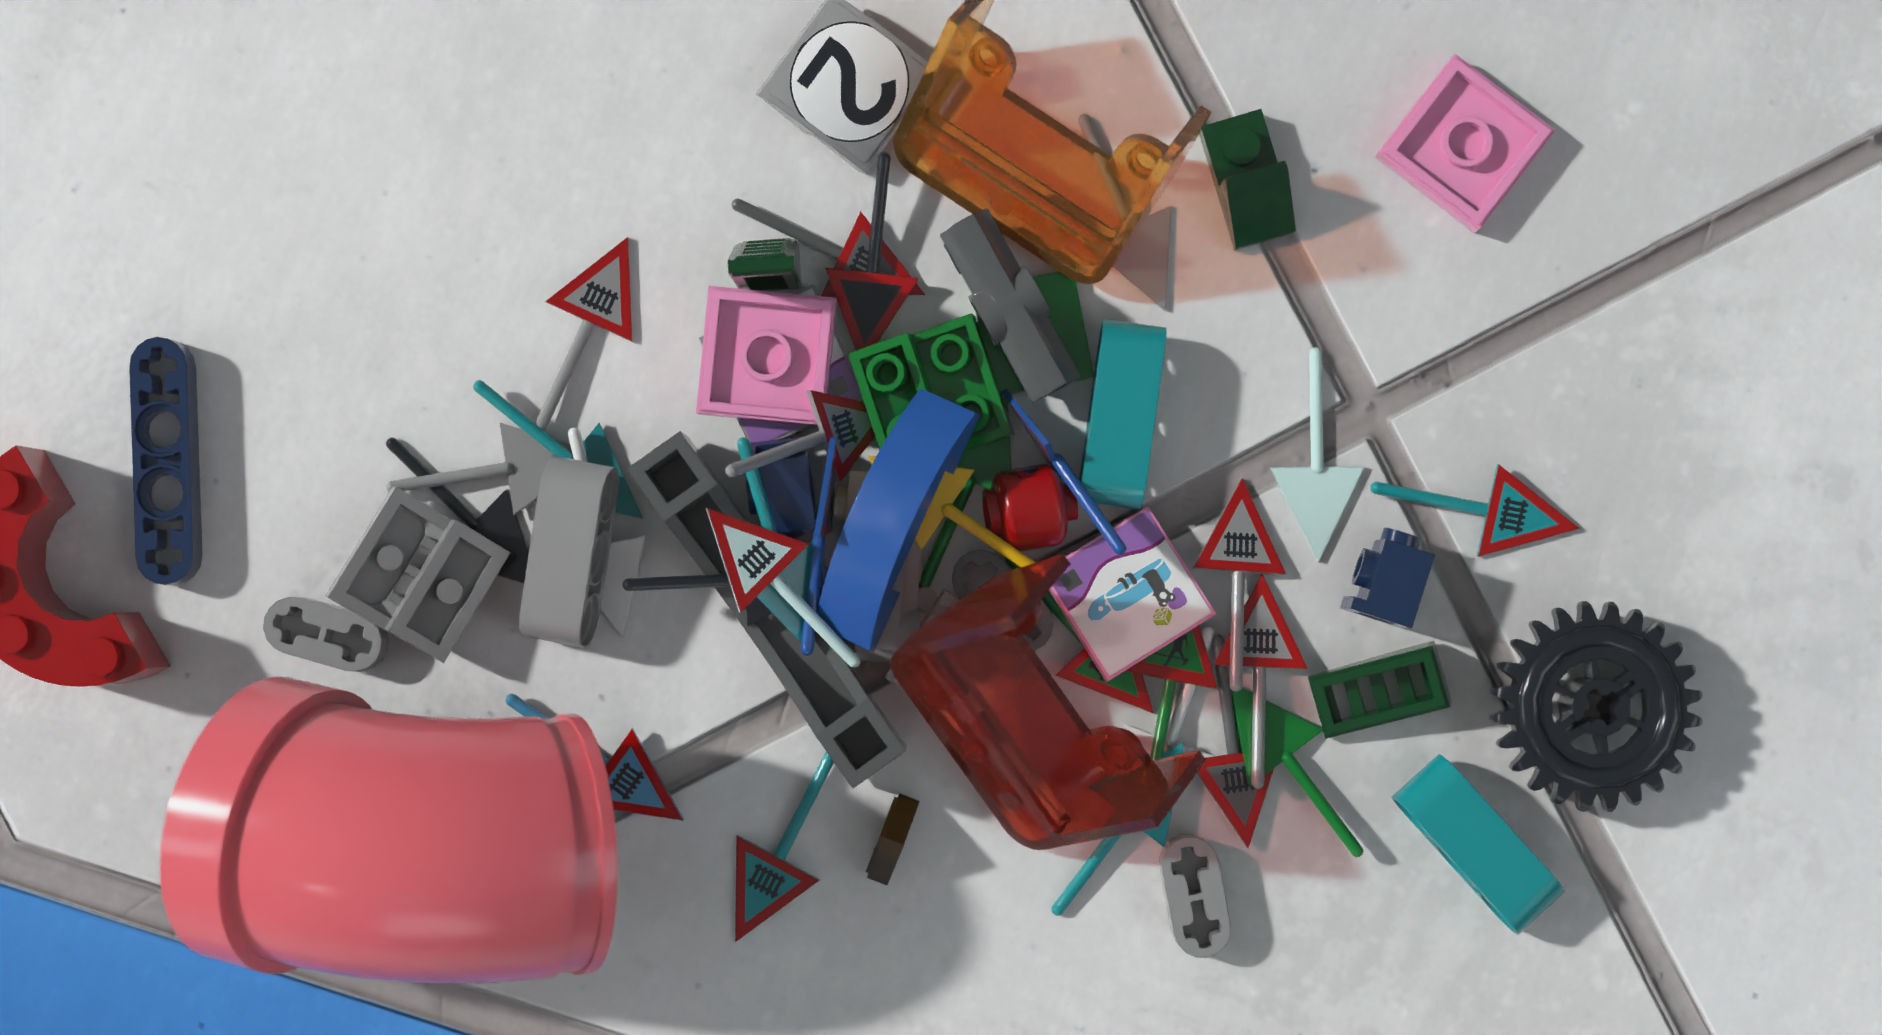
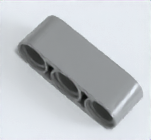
(569, 551)

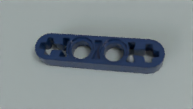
(153, 462)

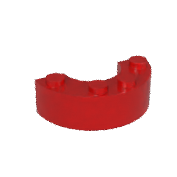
(35, 625)

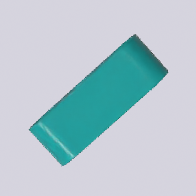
(1122, 412)
(1478, 844)

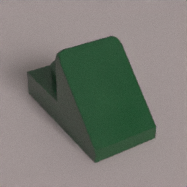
(1248, 179)

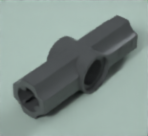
(1009, 305)

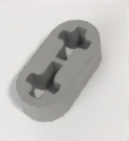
(322, 648)
(1210, 893)

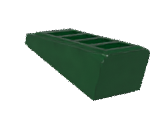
(766, 265)
(1433, 674)

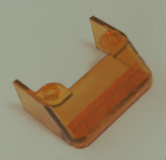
(1028, 169)

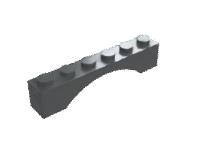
(819, 683)

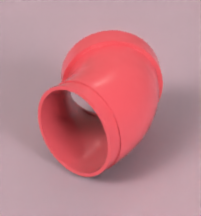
(390, 841)

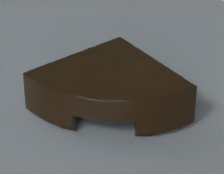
(892, 838)

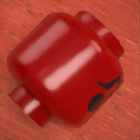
(1029, 507)

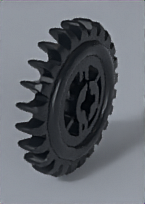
(1547, 745)

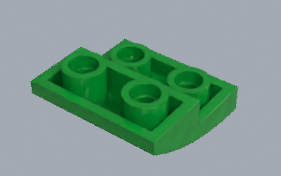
(941, 360)

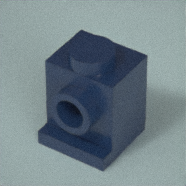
(787, 489)
(1390, 579)

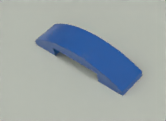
(888, 515)

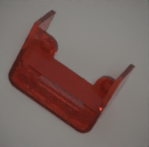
(1017, 730)

